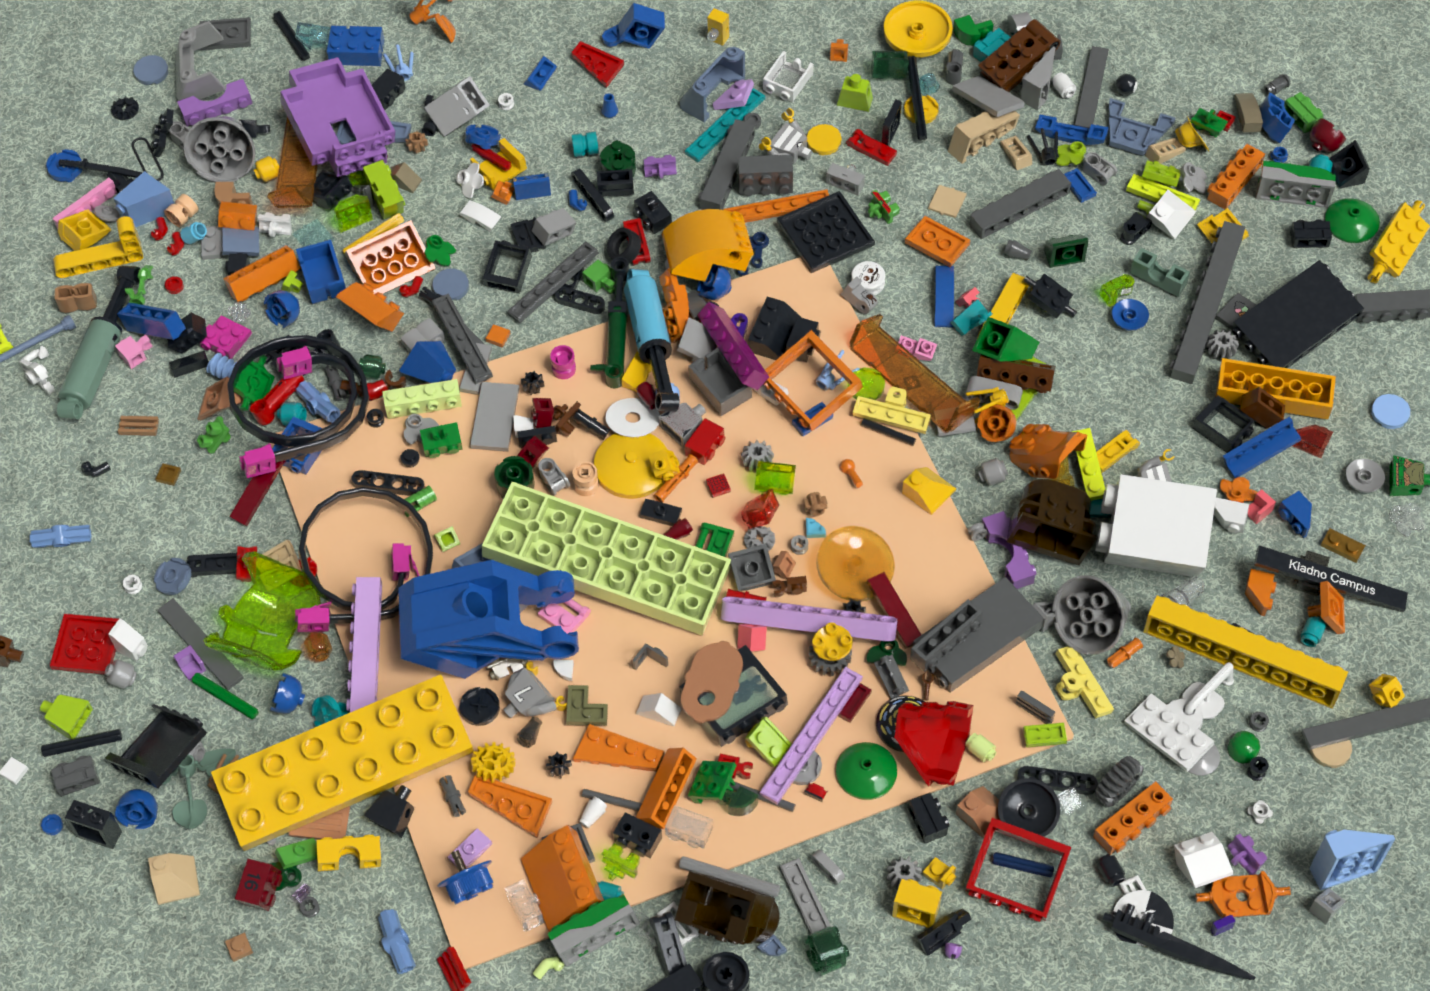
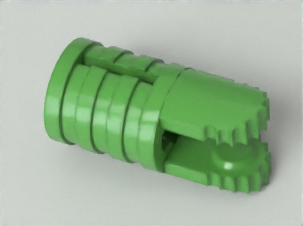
(422, 498)

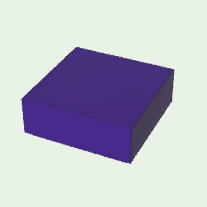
(1222, 925)

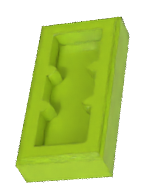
(1045, 735)

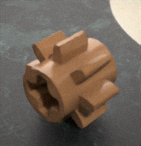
(416, 142)
(815, 504)

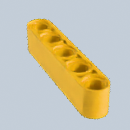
(1009, 299)

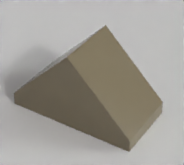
(405, 177)

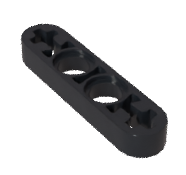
(592, 195)
(389, 480)
(1058, 775)

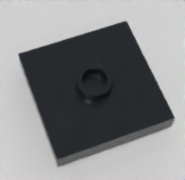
(891, 122)

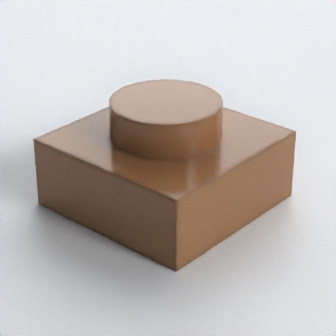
(239, 947)

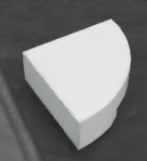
(564, 668)

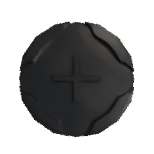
(479, 706)

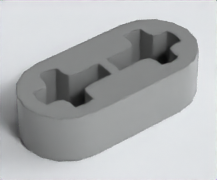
(828, 867)

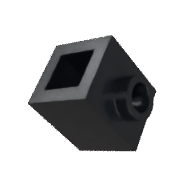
(236, 262)

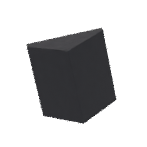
(1350, 166)

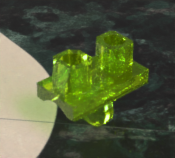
(618, 866)

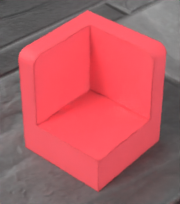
(1261, 507)
(752, 636)

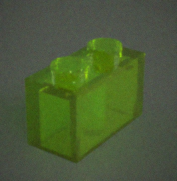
(775, 476)

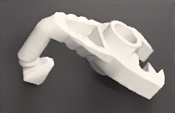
(37, 372)

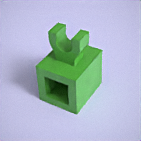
(599, 276)

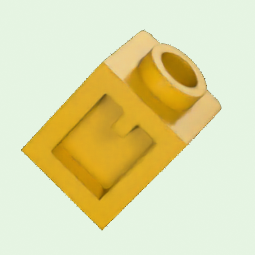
(940, 873)

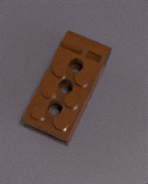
(1018, 55)

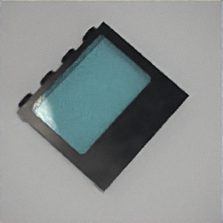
(756, 698)

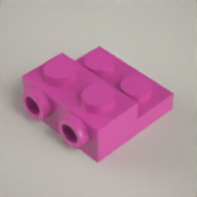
(225, 337)

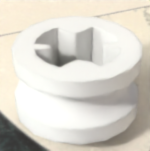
(506, 106)
(128, 581)

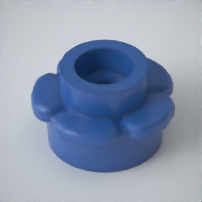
(1279, 154)

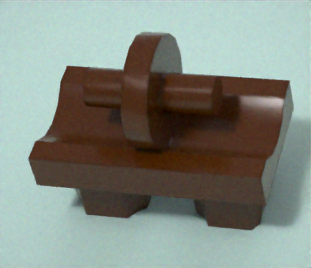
(563, 425)

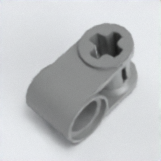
(178, 133)
(1098, 168)
(553, 479)

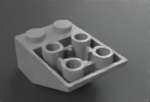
(1037, 81)
(456, 106)

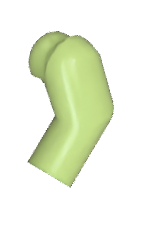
(546, 964)

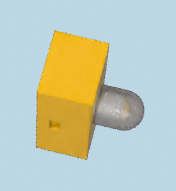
(718, 27)

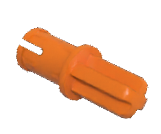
(1124, 653)

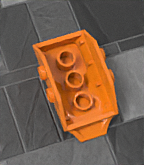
(1041, 450)

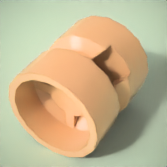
(181, 210)
(585, 478)

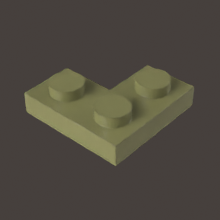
(581, 712)

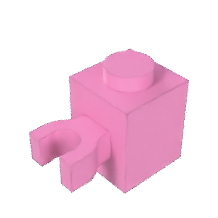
(132, 351)

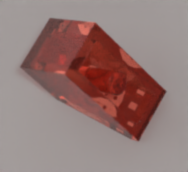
(1314, 439)
(760, 509)

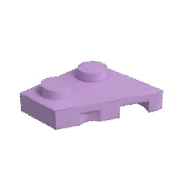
(735, 96)

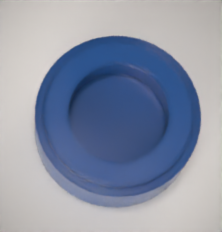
(52, 824)

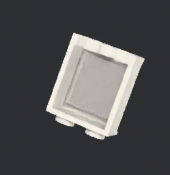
(786, 78)

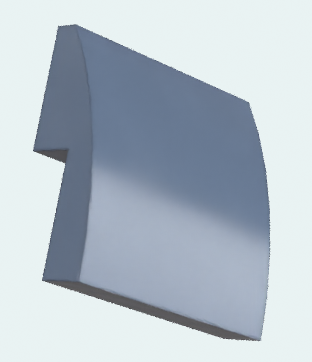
(240, 241)

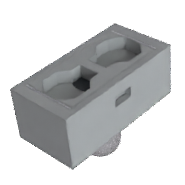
(845, 178)

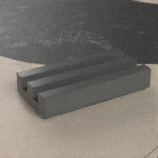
(1035, 707)

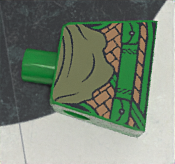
(1406, 477)

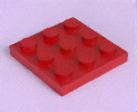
(84, 644)

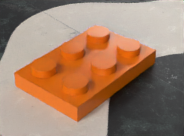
(937, 241)

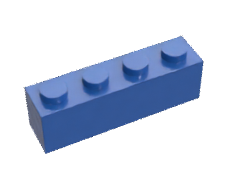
(151, 321)

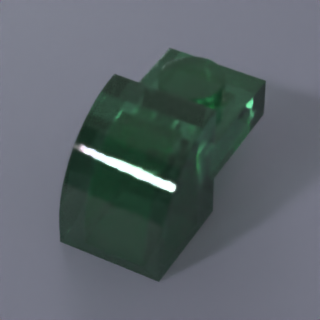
(739, 802)

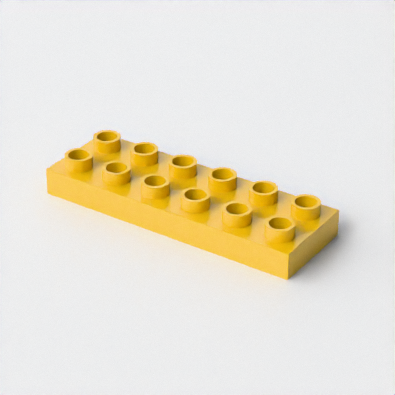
(342, 762)

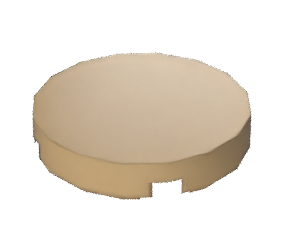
(1333, 755)

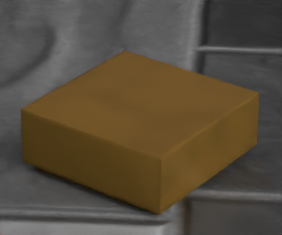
(168, 474)

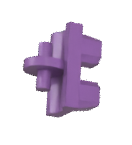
(660, 166)
(1244, 854)

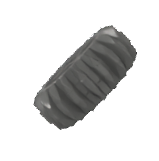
(1119, 781)

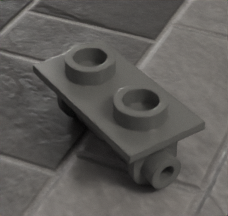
(891, 676)

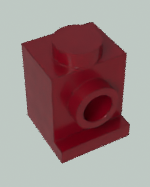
(542, 412)
(533, 451)

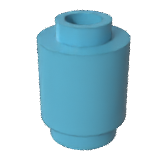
(193, 232)

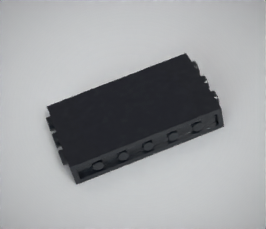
(1297, 317)

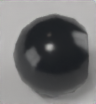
(1126, 84)

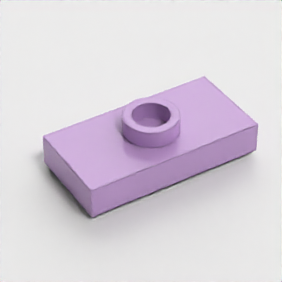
(472, 848)

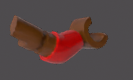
(376, 388)

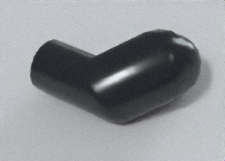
(95, 471)

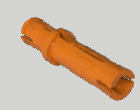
(670, 485)

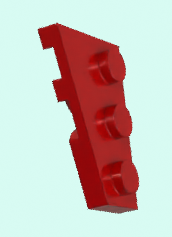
(597, 62)

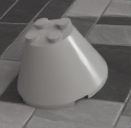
(219, 149)
(1090, 614)

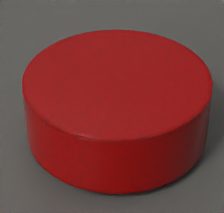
(174, 285)

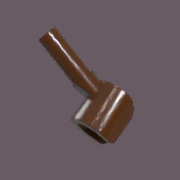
(927, 685)

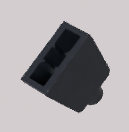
(392, 811)

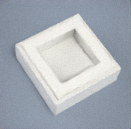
(13, 770)

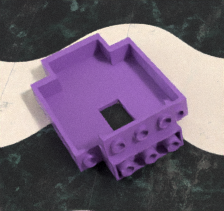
(328, 95)

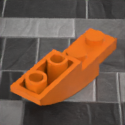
(677, 307)

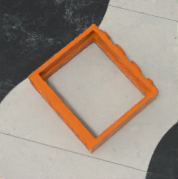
(792, 354)

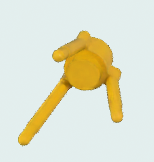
(999, 397)

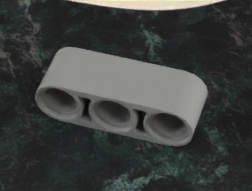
(979, 383)

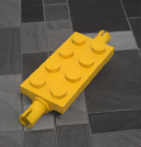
(1398, 241)

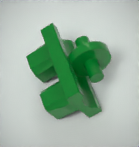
(1209, 122)

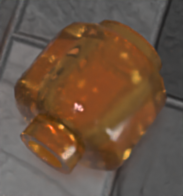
(318, 646)

